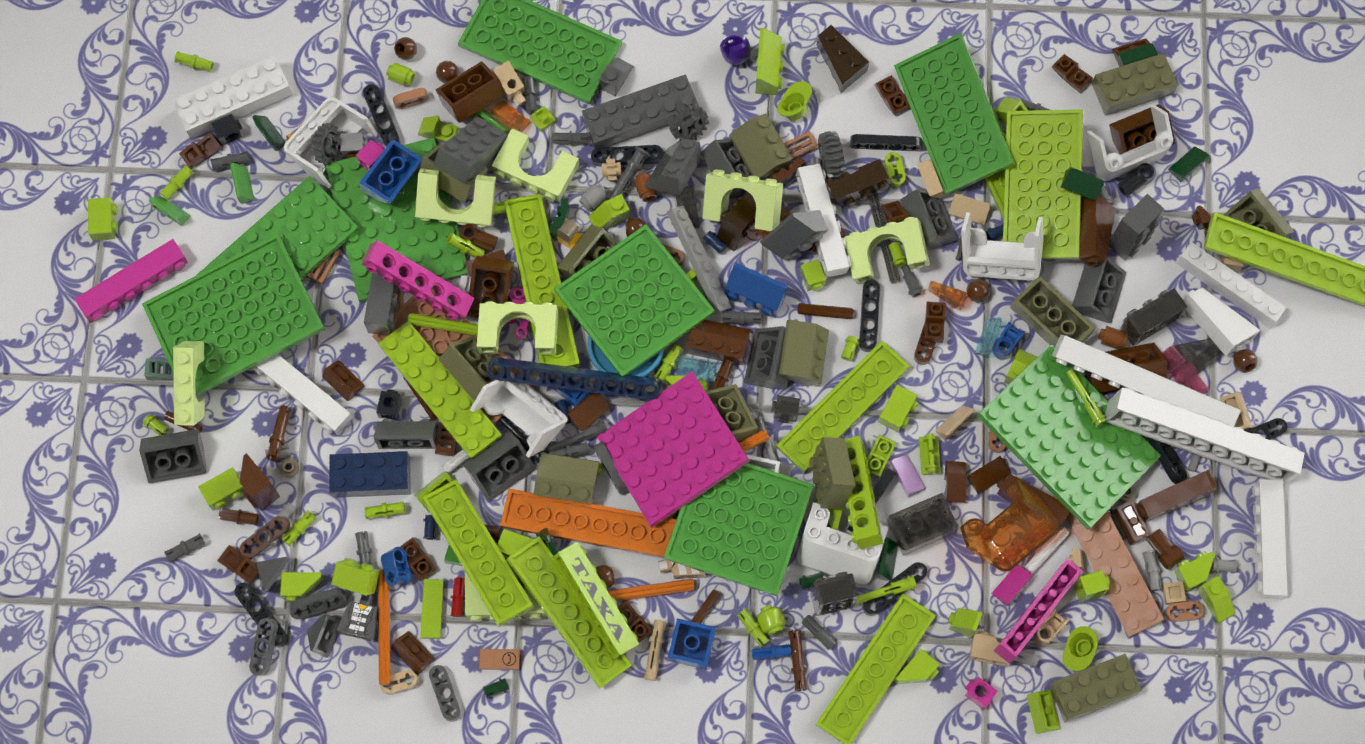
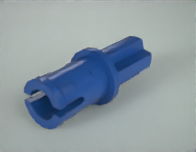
(771, 652)

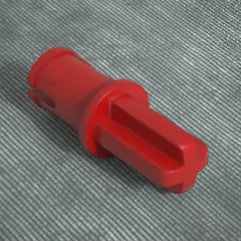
(458, 597)

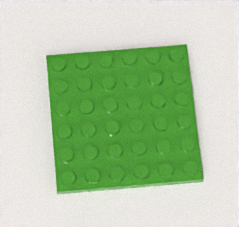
(634, 301)
(742, 528)

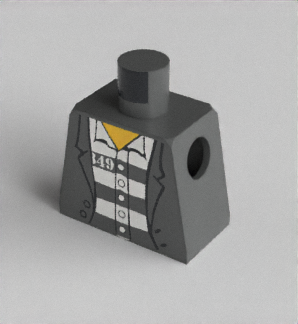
(360, 620)

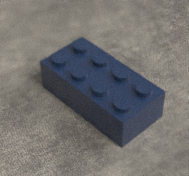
(369, 474)

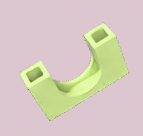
(551, 185)
(765, 193)
(431, 207)
(862, 244)
(495, 316)
(187, 408)
(476, 609)

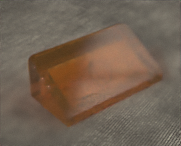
(510, 116)

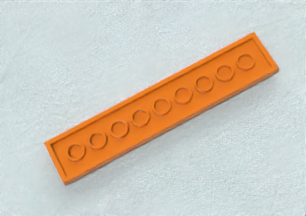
(586, 523)

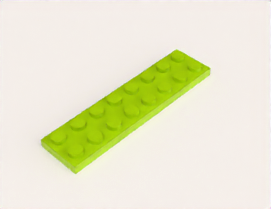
(439, 390)
(843, 404)
(477, 553)
(552, 592)
(875, 670)

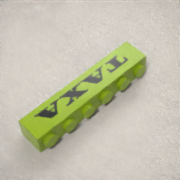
(595, 600)

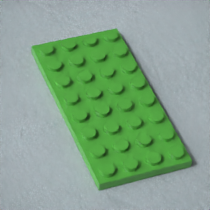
(541, 45)
(954, 114)
(307, 223)

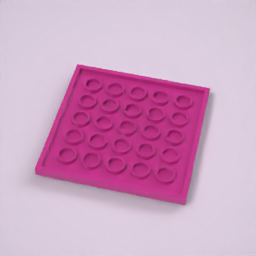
(673, 449)

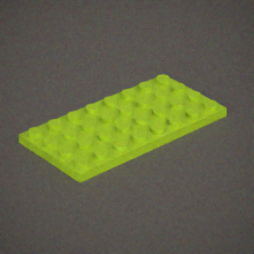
(1043, 149)

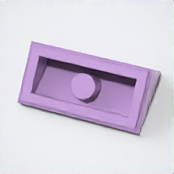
(907, 475)

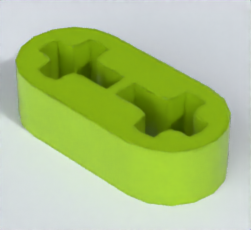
(898, 168)

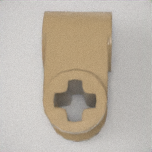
(1052, 625)

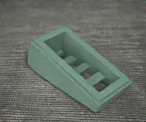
(150, 362)

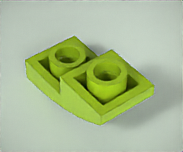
(880, 455)

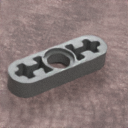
(608, 464)
(313, 610)
(265, 662)
(444, 709)

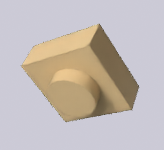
(1077, 558)
(1174, 592)

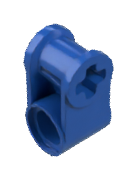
(1009, 338)
(572, 396)
(395, 566)

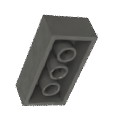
(470, 150)
(1136, 227)
(381, 305)

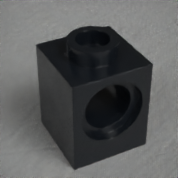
(227, 129)
(389, 412)

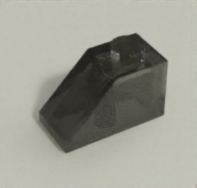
(688, 200)

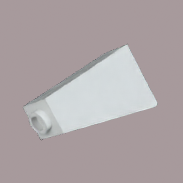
(1219, 321)

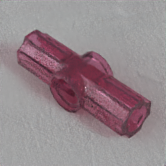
(1184, 371)

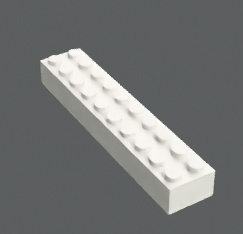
(1203, 436)

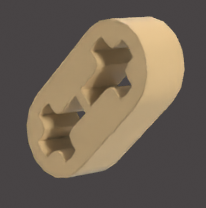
(400, 687)

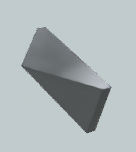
(269, 571)
(323, 634)

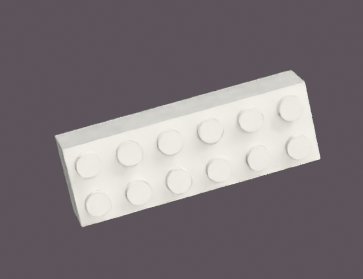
(234, 94)

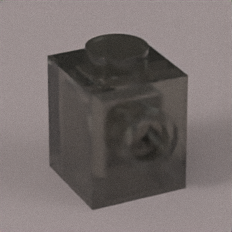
(785, 409)

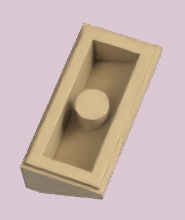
(931, 179)
(963, 204)
(1236, 400)
(954, 422)

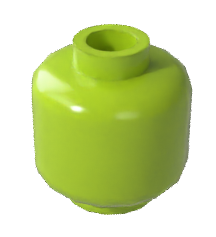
(771, 620)

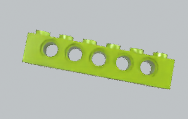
(871, 533)

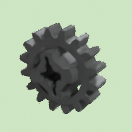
(688, 122)
(326, 143)

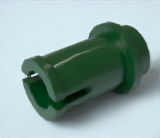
(807, 581)
(496, 688)

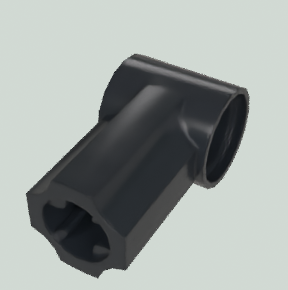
(1136, 180)

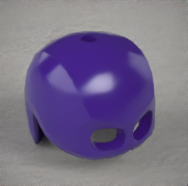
(736, 51)

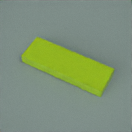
(432, 609)

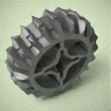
(831, 155)

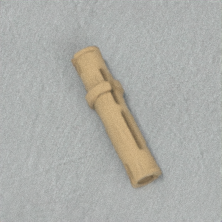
(655, 650)

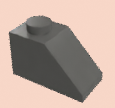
(614, 76)

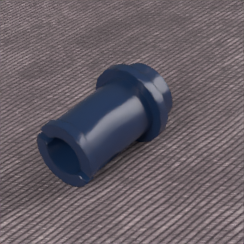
(994, 233)
(714, 242)
(562, 406)
(429, 528)

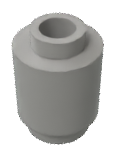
(593, 197)

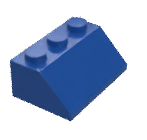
(390, 172)
(755, 290)

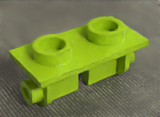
(929, 454)

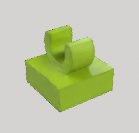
(542, 118)

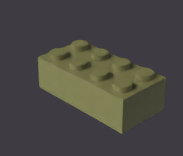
(1134, 84)
(1050, 313)
(1095, 688)

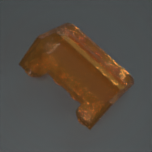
(1014, 531)

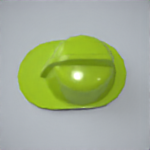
(795, 101)
(1080, 648)

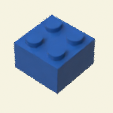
(691, 644)

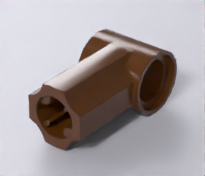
(480, 238)
(1167, 553)

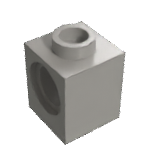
(352, 143)

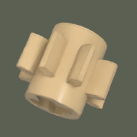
(611, 169)

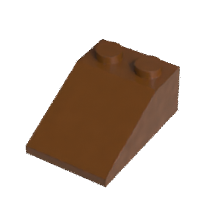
(489, 282)

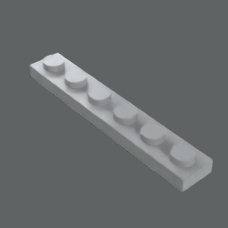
(699, 259)

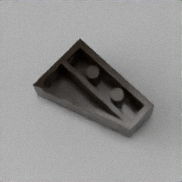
(841, 57)
(860, 184)
(737, 221)

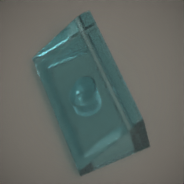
(988, 337)
(701, 368)

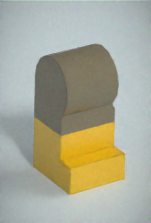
(568, 233)

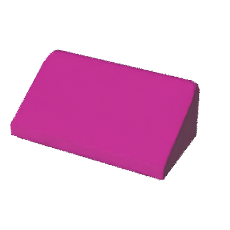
(1011, 584)

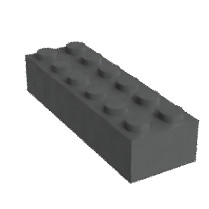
(637, 112)

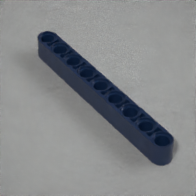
(565, 372)

